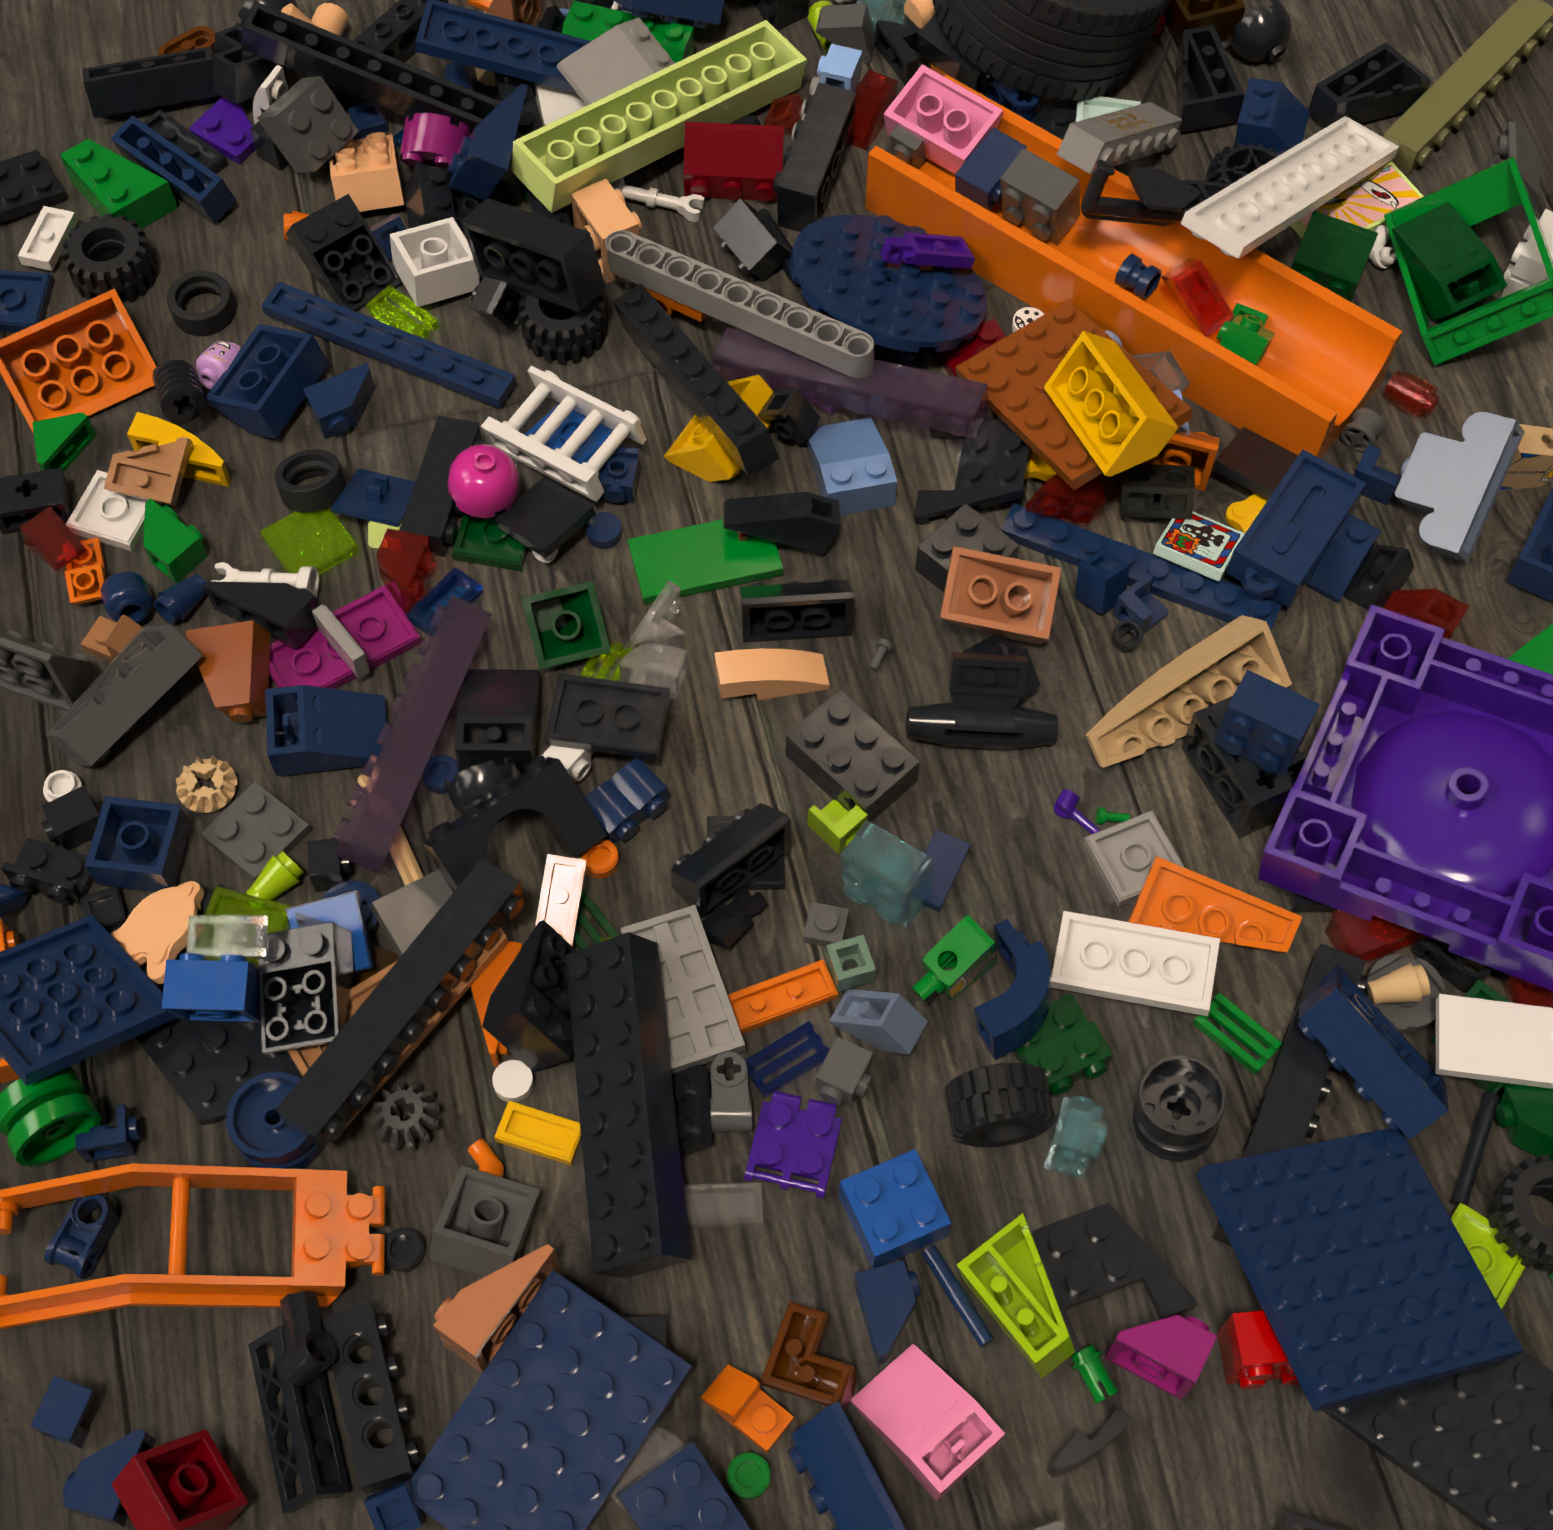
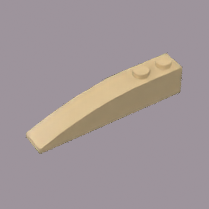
(1198, 678)

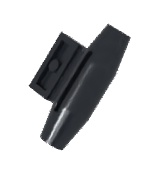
(983, 707)

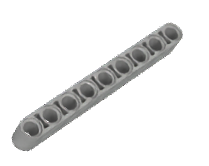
(741, 304)

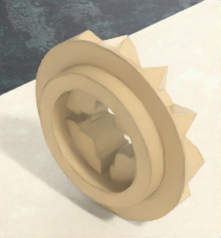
(206, 798)

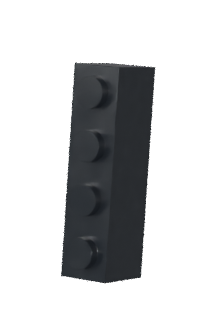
(150, 83)
(431, 507)

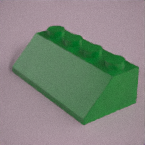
(592, 21)

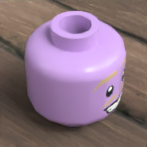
(215, 361)

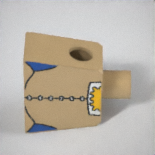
(1532, 461)

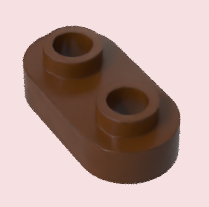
(192, 39)

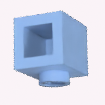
(840, 67)

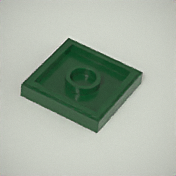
(485, 544)

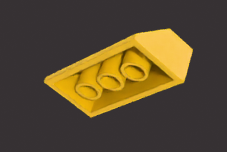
(1109, 405)

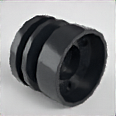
(1181, 1087)

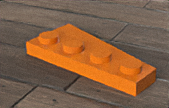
(1202, 906)

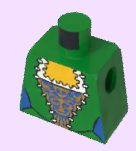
(965, 950)

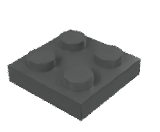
(255, 830)

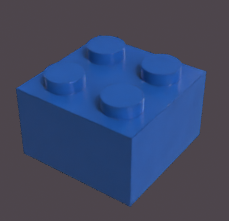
(212, 989)
(894, 1209)

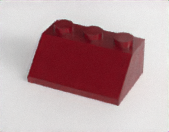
(732, 160)

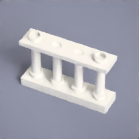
(558, 462)

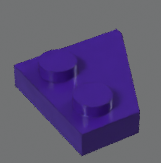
(226, 130)

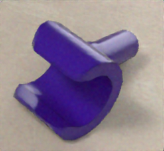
(1066, 808)

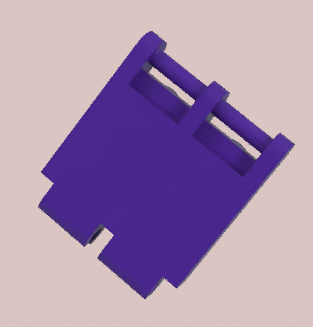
(794, 1143)

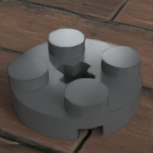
(1408, 1015)

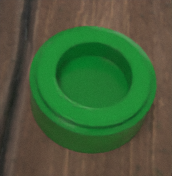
(748, 1476)

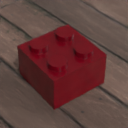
(180, 1487)

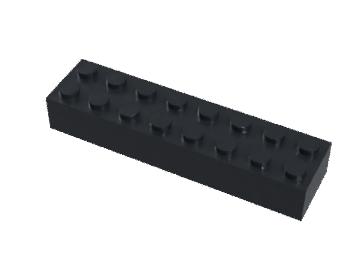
(626, 1108)

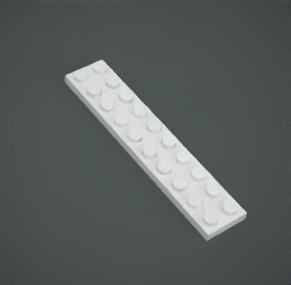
(1288, 187)

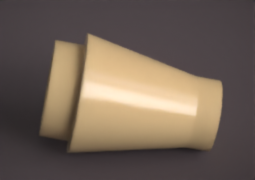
(1401, 985)

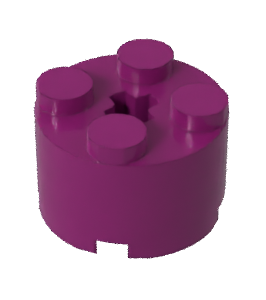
(431, 140)

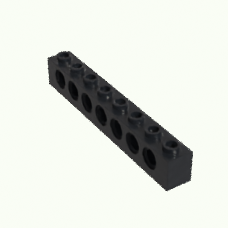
(390, 34)

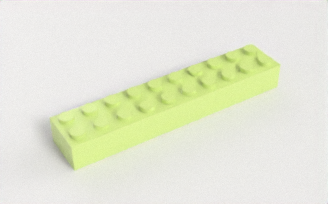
(650, 115)

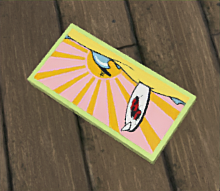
(1367, 199)

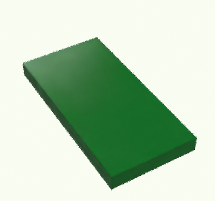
(700, 559)

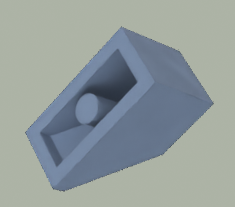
(879, 1020)

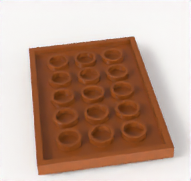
(1016, 393)

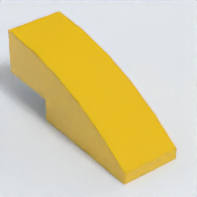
(202, 461)

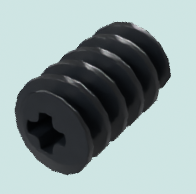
(178, 391)

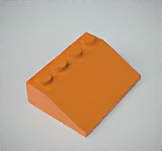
(76, 361)

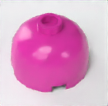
(483, 481)

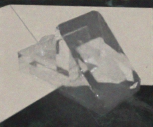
(654, 626)

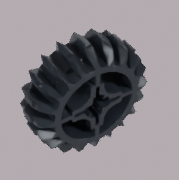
(1238, 162)

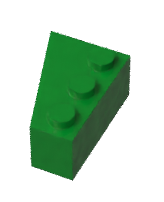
(117, 185)

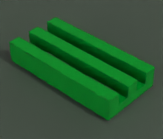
(1244, 1021)

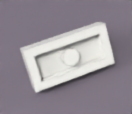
(46, 238)

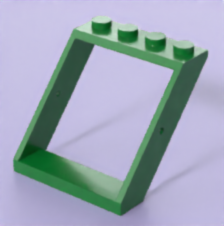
(1477, 200)

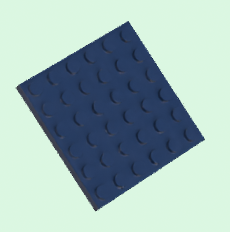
(1357, 1266)

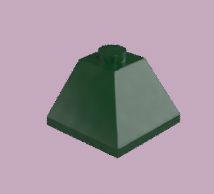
(566, 624)

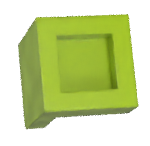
(836, 824)

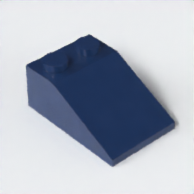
(487, 152)

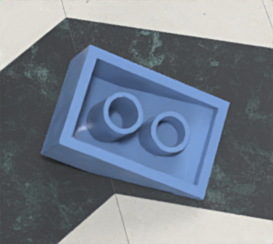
(853, 465)

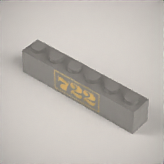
(1120, 136)

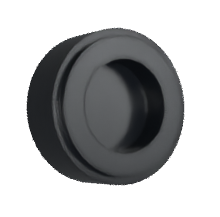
(404, 1250)

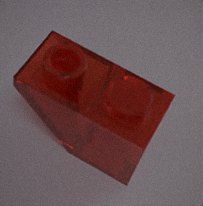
(1061, 501)
(403, 564)
(1429, 607)

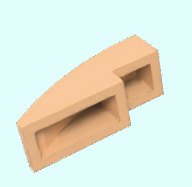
(769, 672)

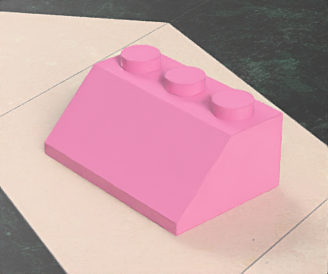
(943, 116)

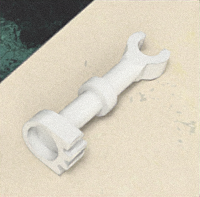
(653, 198)
(306, 577)

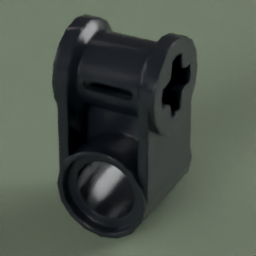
(1449, 964)

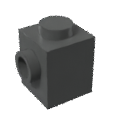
(844, 1073)

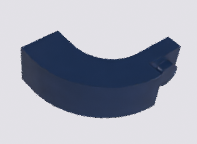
(1021, 1010)

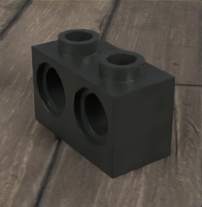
(1158, 491)

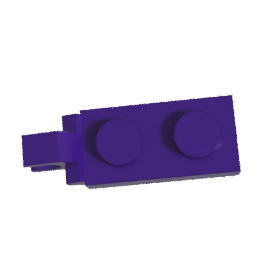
(927, 250)

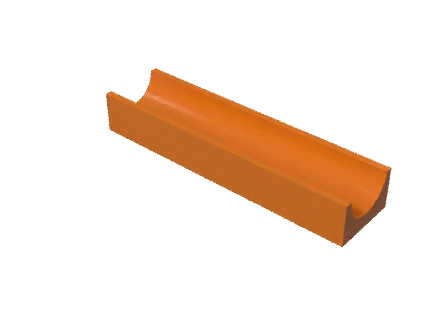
(1301, 393)

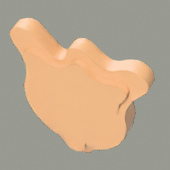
(160, 927)

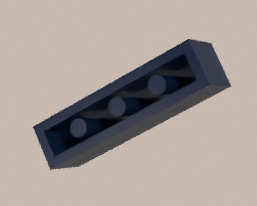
(187, 177)

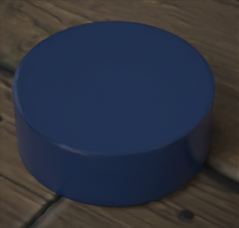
(604, 530)
(437, 771)

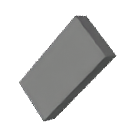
(341, 641)

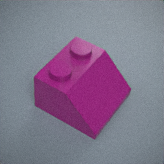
(1164, 1352)

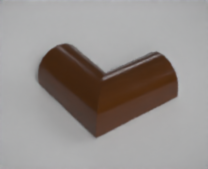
(798, 1368)

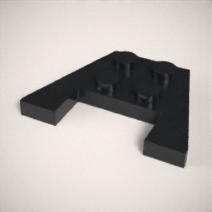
(989, 472)
(1100, 1255)

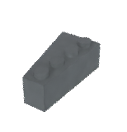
(123, 693)

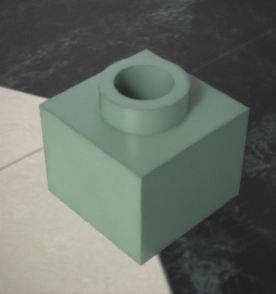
(850, 952)

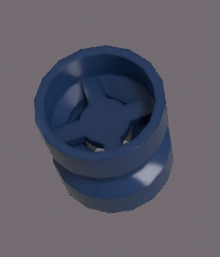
(1137, 276)

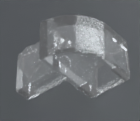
(656, 666)

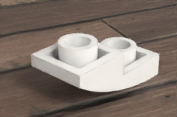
(269, 92)

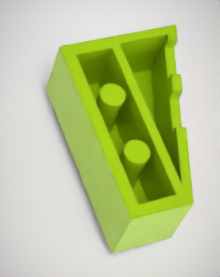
(1017, 1293)

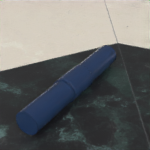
(957, 1296)

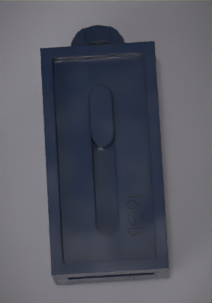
(1294, 528)

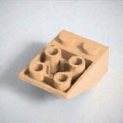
(367, 172)

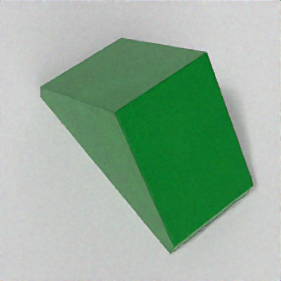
(61, 440)

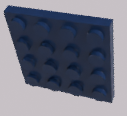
(71, 999)

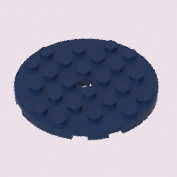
(847, 278)

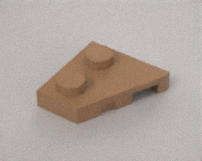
(150, 472)

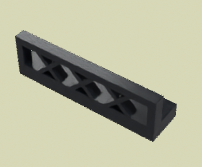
(309, 1418)

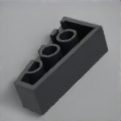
(813, 156)

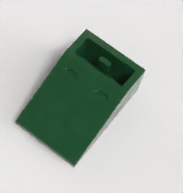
(1447, 261)

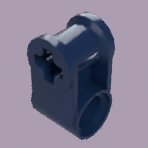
(1012, 99)
(83, 1238)

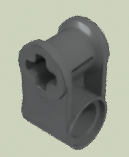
(730, 1099)

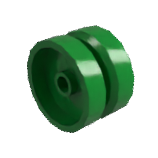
(46, 1117)

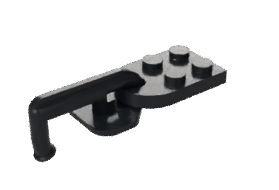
(27, 185)
(1161, 197)

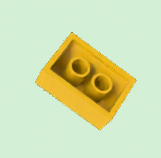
(701, 452)

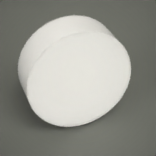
(513, 1081)

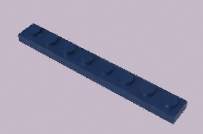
(389, 344)
(1171, 581)

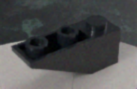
(789, 519)

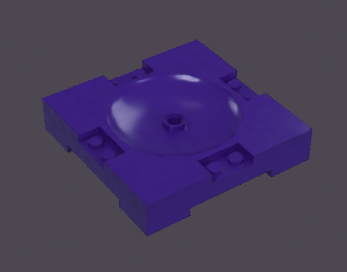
(1382, 805)

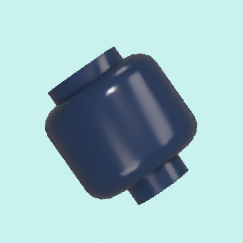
(126, 595)

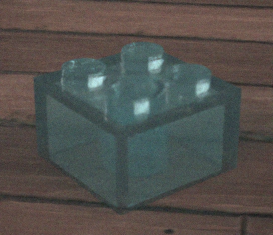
(886, 874)

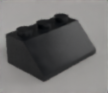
(796, 610)
(732, 857)

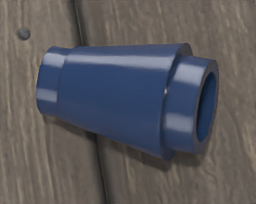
(179, 600)

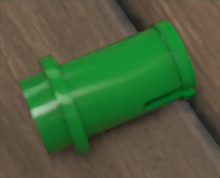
(1093, 1371)

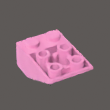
(928, 1421)

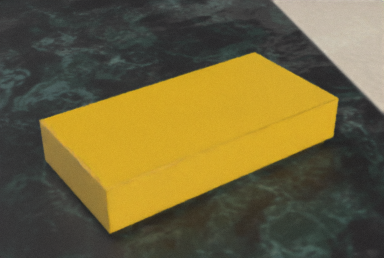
(539, 1133)

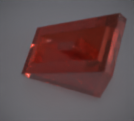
(51, 539)

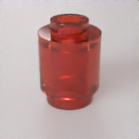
(1411, 393)

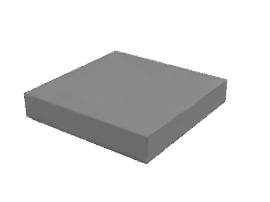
(1127, 852)

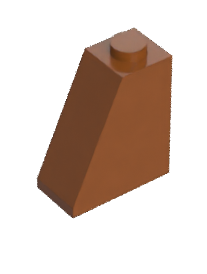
(234, 667)

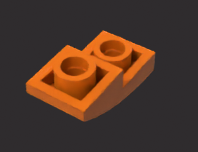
(86, 573)

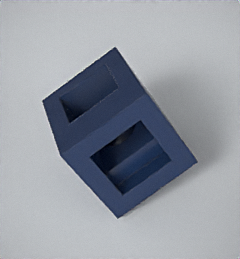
(620, 475)

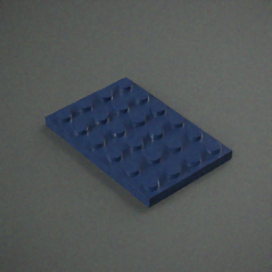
(550, 1419)

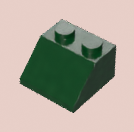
(1334, 254)

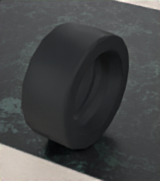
(201, 283)
(305, 465)

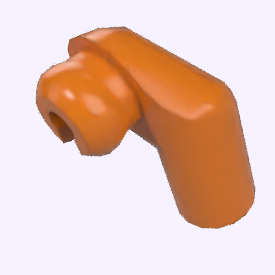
(486, 1158)

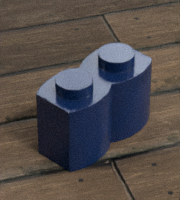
(627, 800)

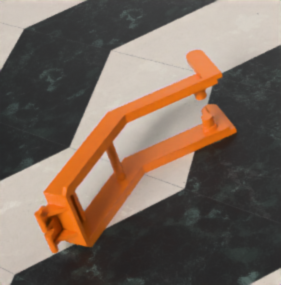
(327, 1239)

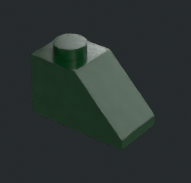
(1528, 1118)

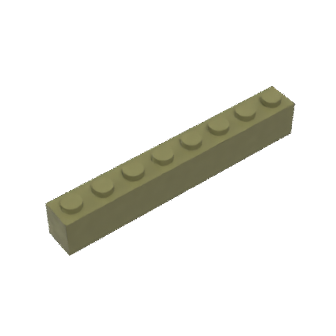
(1469, 82)

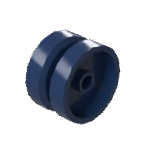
(258, 1128)

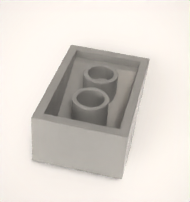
(614, 61)

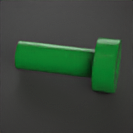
(1102, 816)

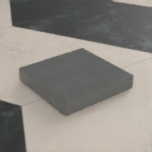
(410, 909)

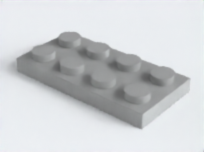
(694, 995)

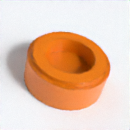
(601, 859)

